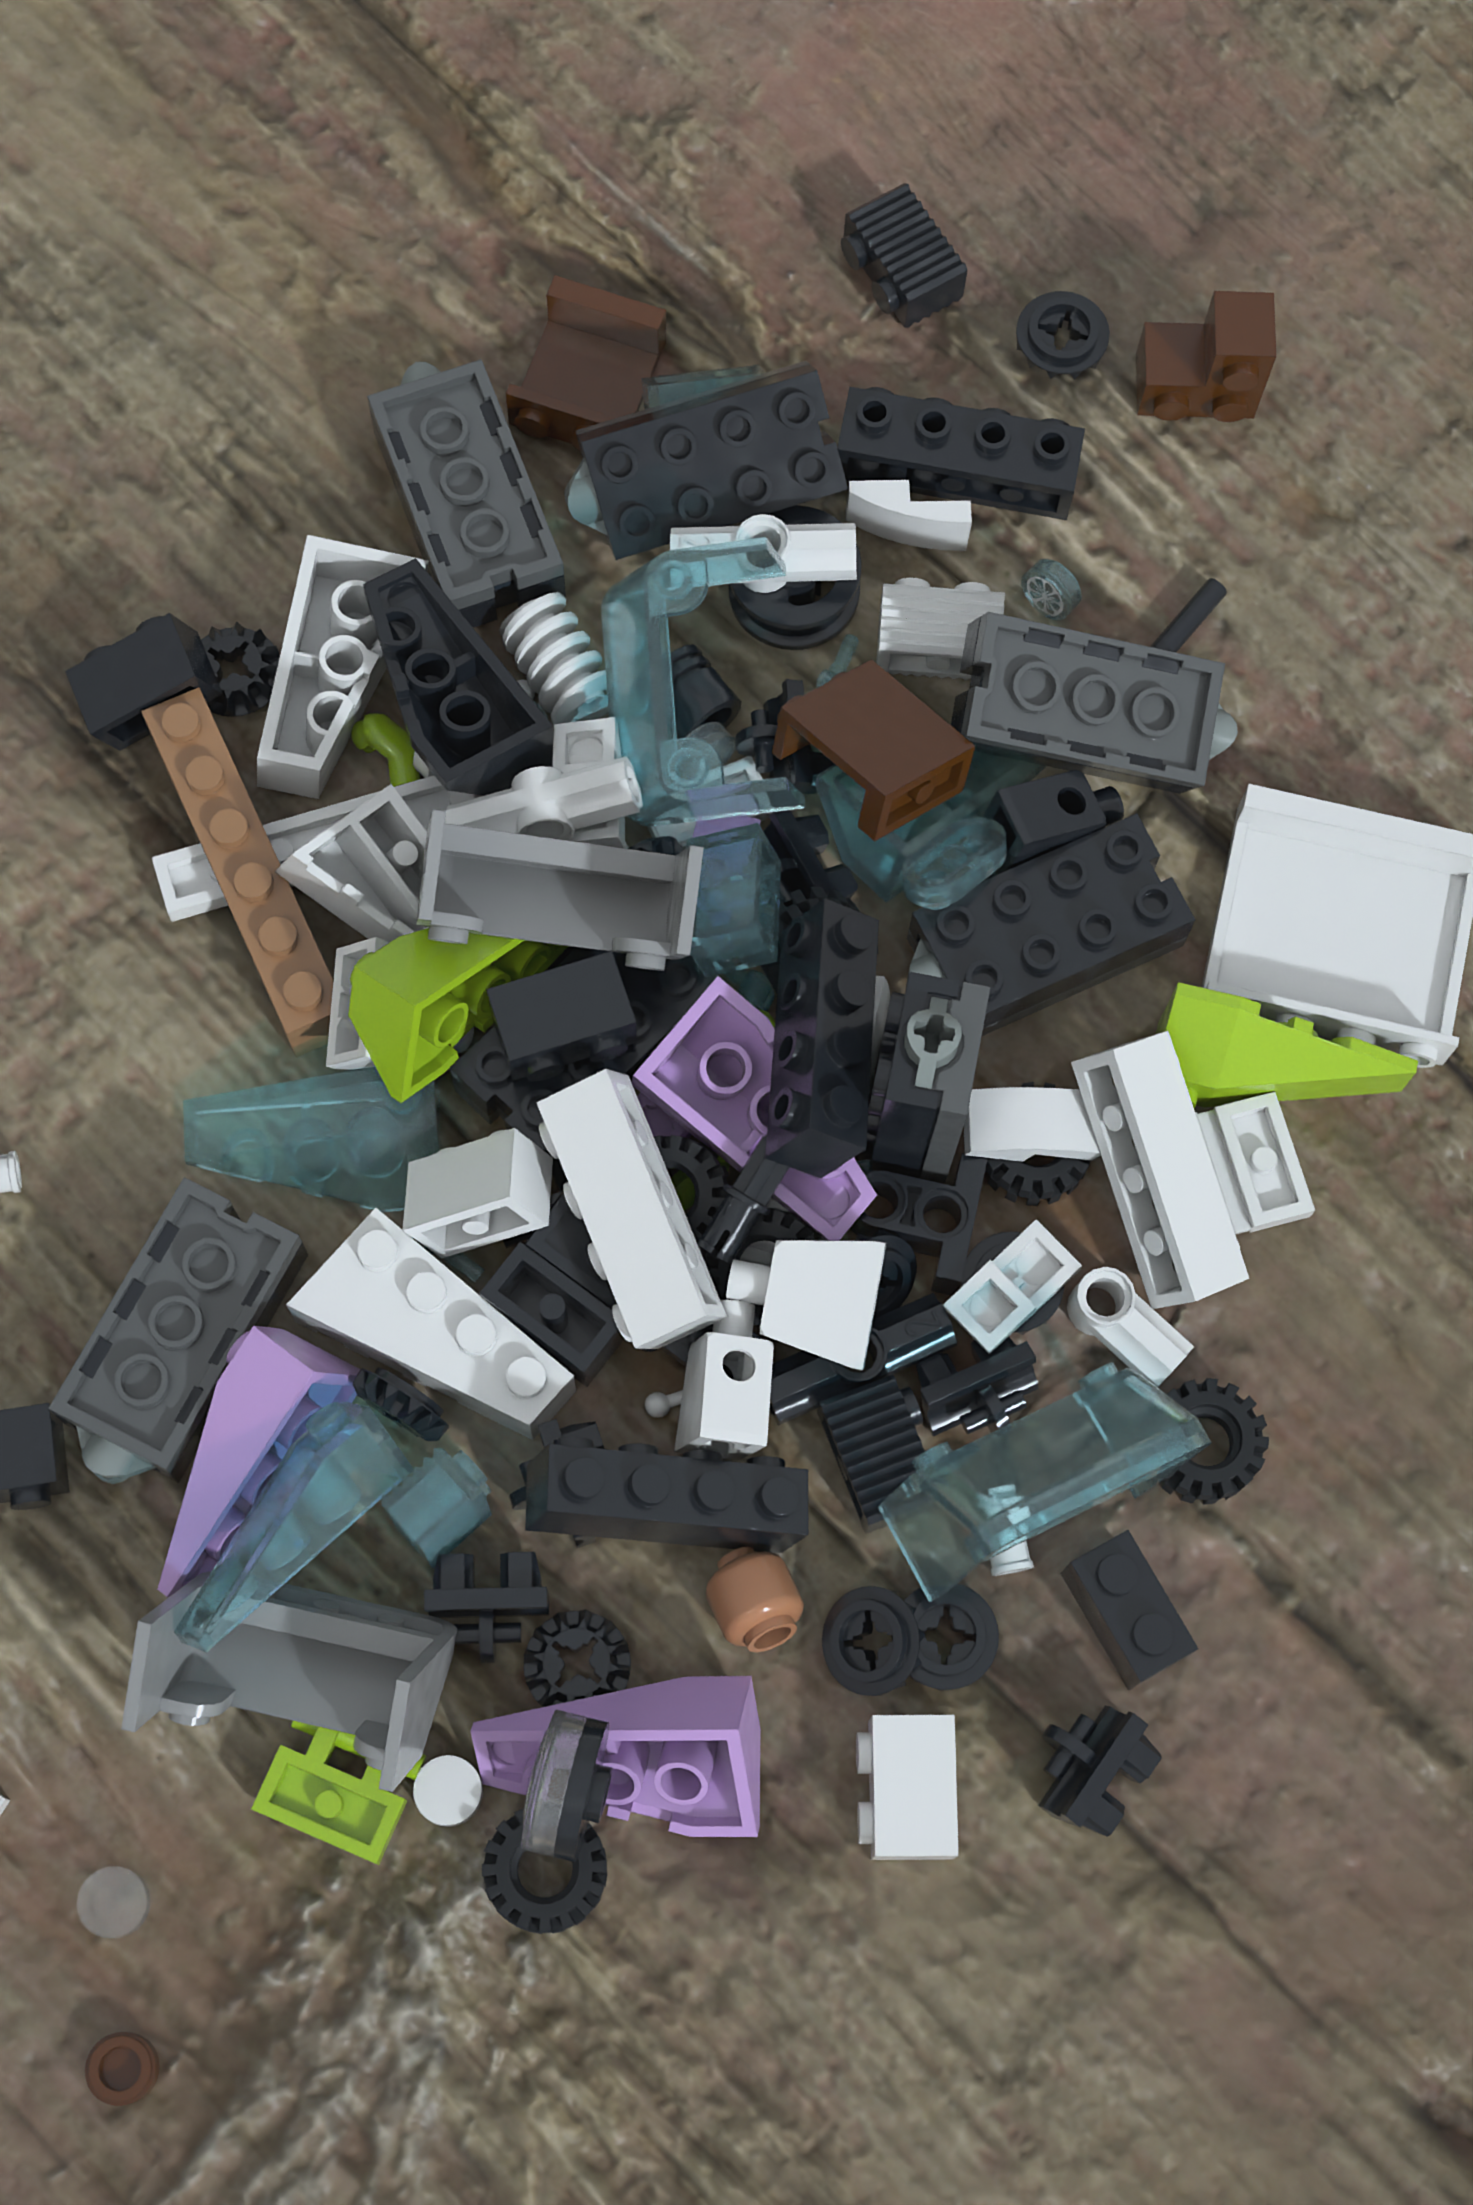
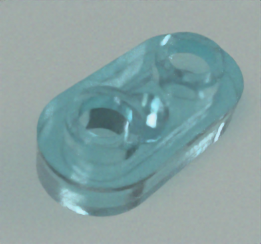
(954, 862)

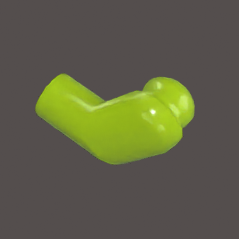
(389, 739)

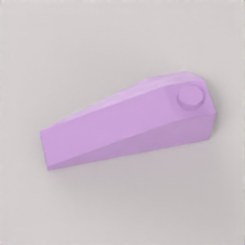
(716, 1086)
(253, 1419)
(675, 1749)

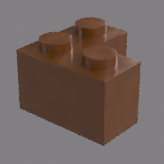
(1209, 366)

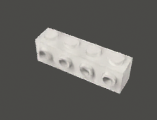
(1164, 1166)
(629, 1211)

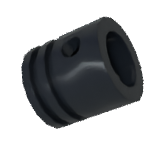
(699, 692)

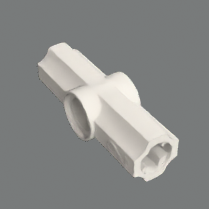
(808, 550)
(554, 802)

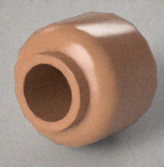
(754, 1599)

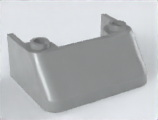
(558, 893)
(302, 1661)

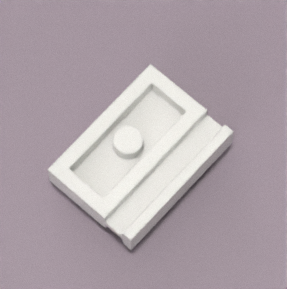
(1255, 1163)

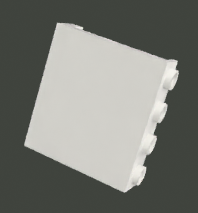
(1345, 921)

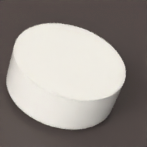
(448, 1791)

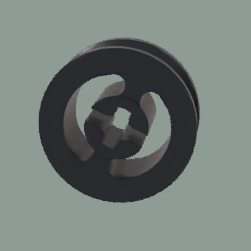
(790, 615)

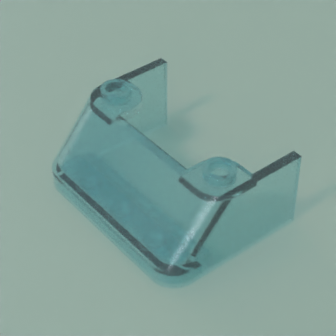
(676, 776)
(1037, 1474)

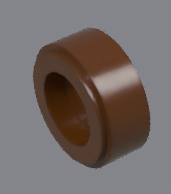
(122, 2068)

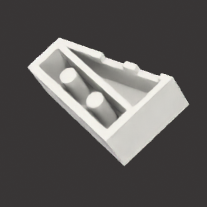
(366, 867)

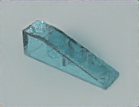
(318, 1135)

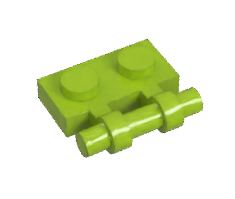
(330, 1802)

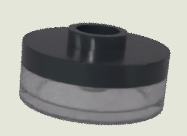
(566, 1786)

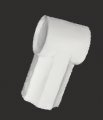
(1134, 1331)

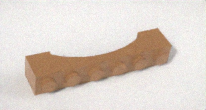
(245, 867)

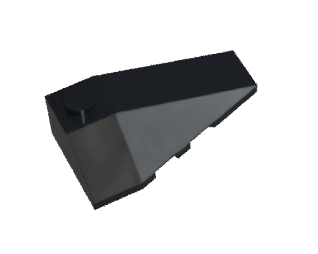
(452, 691)

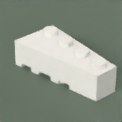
(324, 666)
(418, 1317)

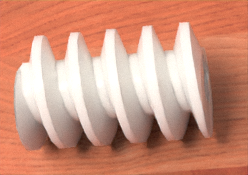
(555, 659)

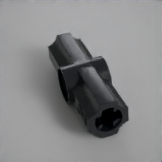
(895, 1344)

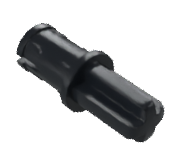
(743, 1203)

